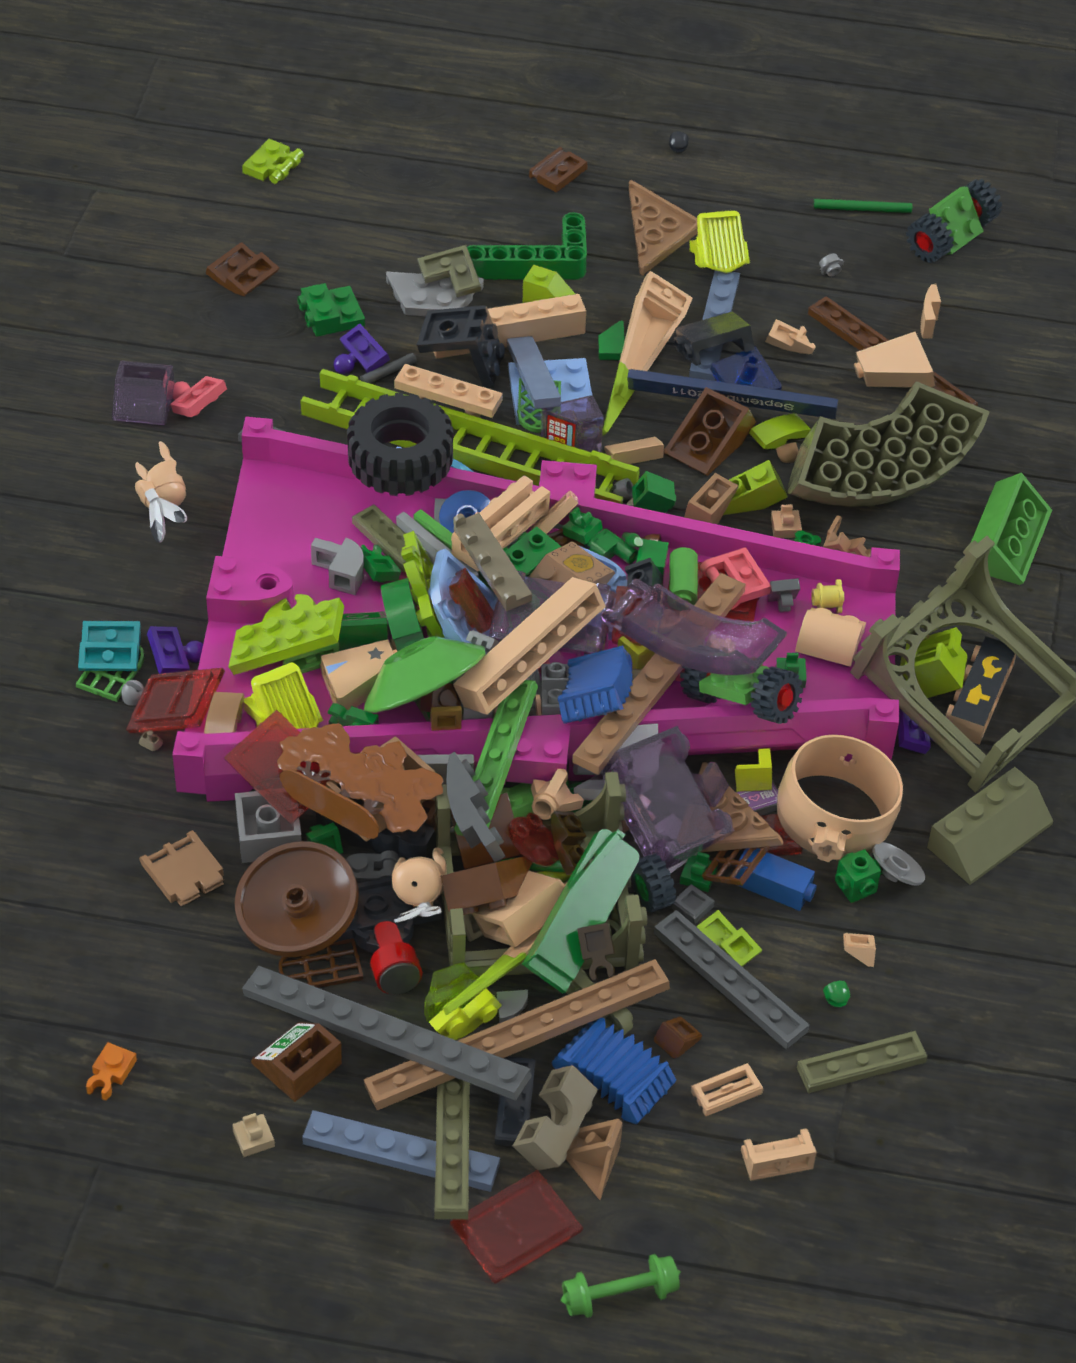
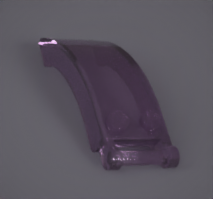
(692, 634)

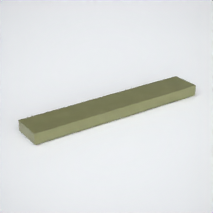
(452, 1150)

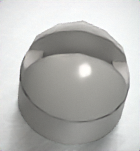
(129, 693)

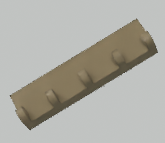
(492, 561)

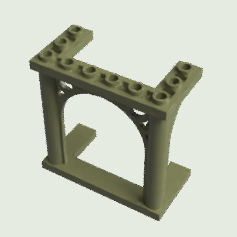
(975, 592)
(627, 916)

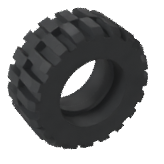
(400, 468)

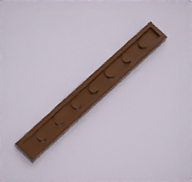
(863, 337)

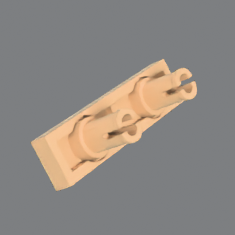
(444, 389)

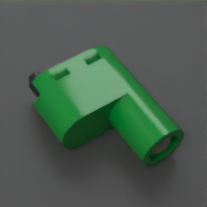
(609, 545)

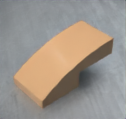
(930, 311)

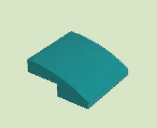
(109, 646)

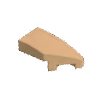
(790, 338)

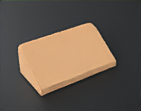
(636, 450)

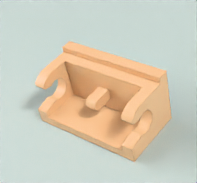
(779, 1156)

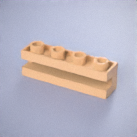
(508, 516)

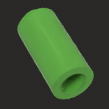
(684, 574)

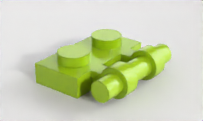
(273, 161)

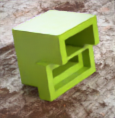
(939, 663)

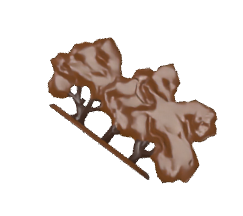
(370, 775)

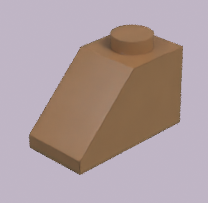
(711, 500)

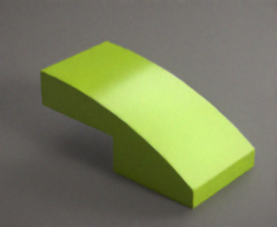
(777, 430)
(733, 942)

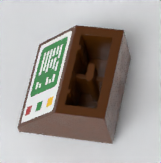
(300, 1058)

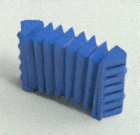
(596, 684)
(618, 1068)

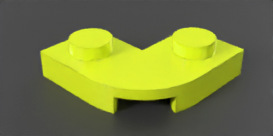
(465, 1020)

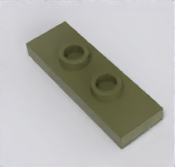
(381, 532)

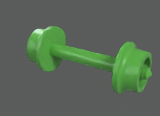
(662, 1276)

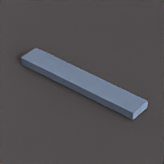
(534, 372)

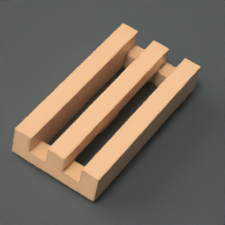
(557, 512)
(729, 1094)

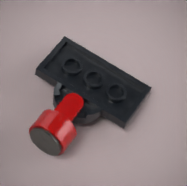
(375, 931)

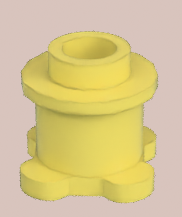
(828, 596)

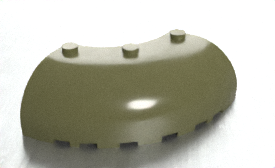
(888, 455)

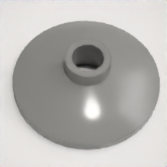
(898, 864)

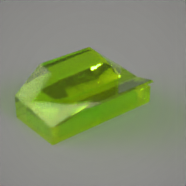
(447, 985)

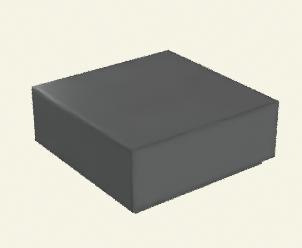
(693, 904)

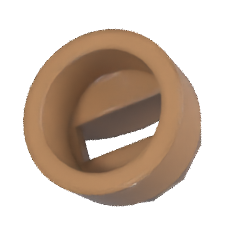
(788, 452)

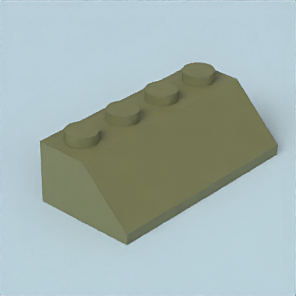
(990, 826)

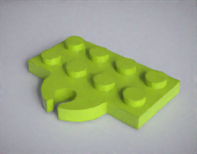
(419, 571)
(287, 633)

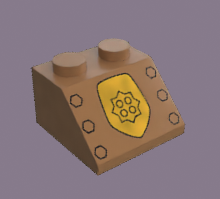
(572, 562)

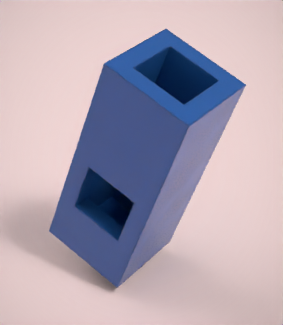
(779, 880)

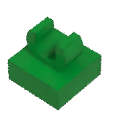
(582, 526)
(793, 664)
(325, 835)
(694, 870)

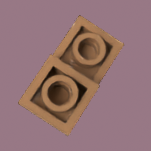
(224, 712)

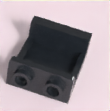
(713, 332)

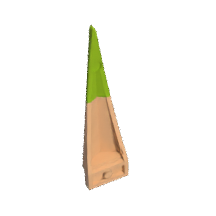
(653, 320)
(508, 961)

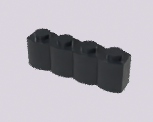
(406, 844)

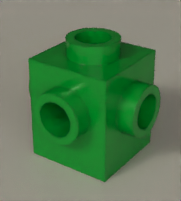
(858, 875)

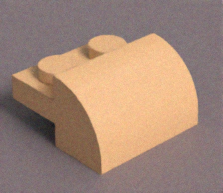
(830, 636)

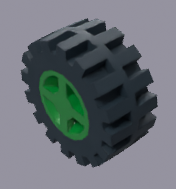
(653, 883)

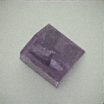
(143, 392)

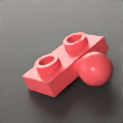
(192, 400)

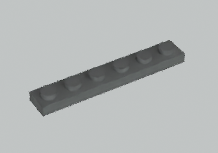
(731, 979)

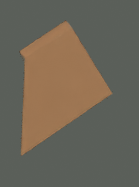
(594, 1153)

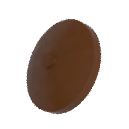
(296, 899)

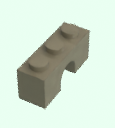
(545, 1139)

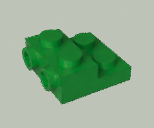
(330, 309)

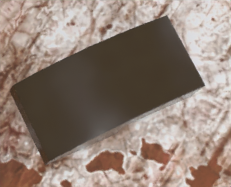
(567, 835)

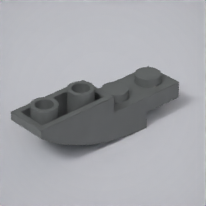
(469, 807)

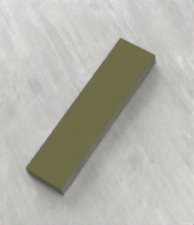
(861, 1061)

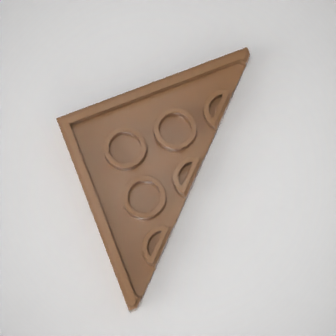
(657, 226)
(748, 825)

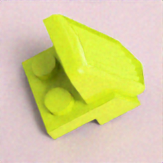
(720, 242)
(283, 691)

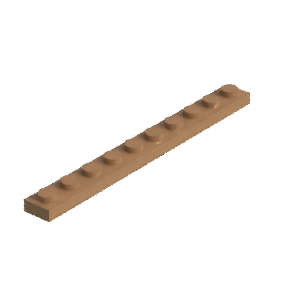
(649, 686)
(527, 1029)

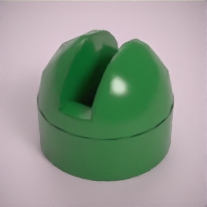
(837, 993)

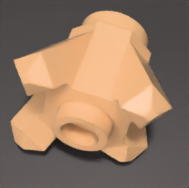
(554, 796)

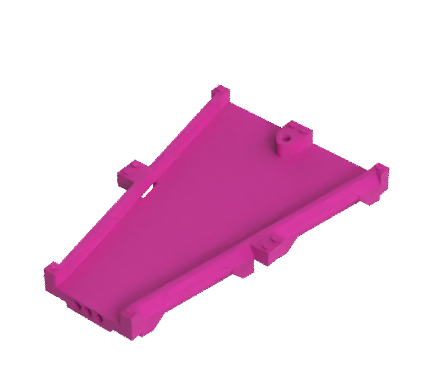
(305, 490)

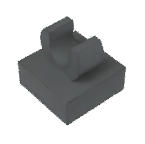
(784, 592)

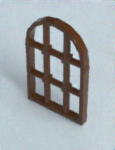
(740, 864)
(332, 970)

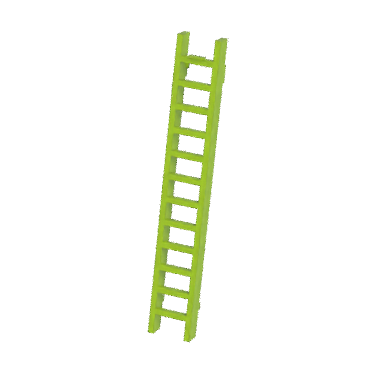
(478, 427)

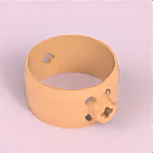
(867, 770)

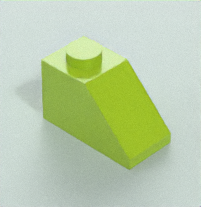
(544, 284)

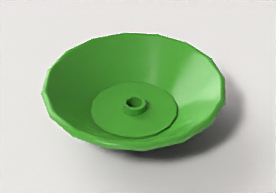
(420, 670)

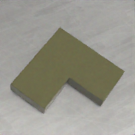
(454, 264)

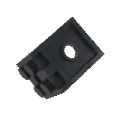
(469, 330)

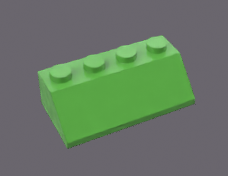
(1015, 523)

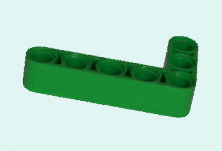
(517, 260)

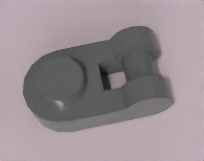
(364, 865)

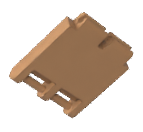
(184, 870)

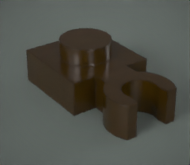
(596, 944)

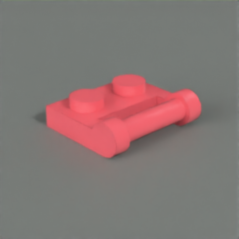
(742, 567)

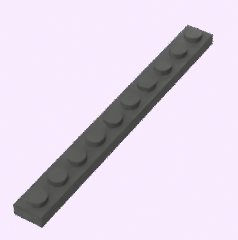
(388, 1033)

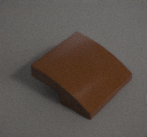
(241, 270)
(478, 854)

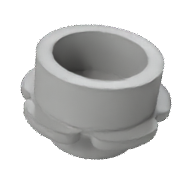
(831, 265)

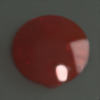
(533, 839)

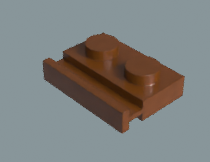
(558, 169)

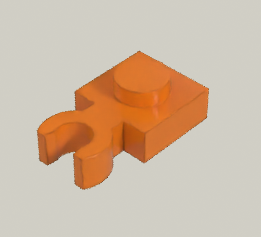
(111, 1066)

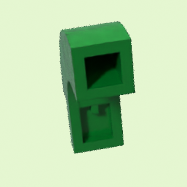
(401, 613)

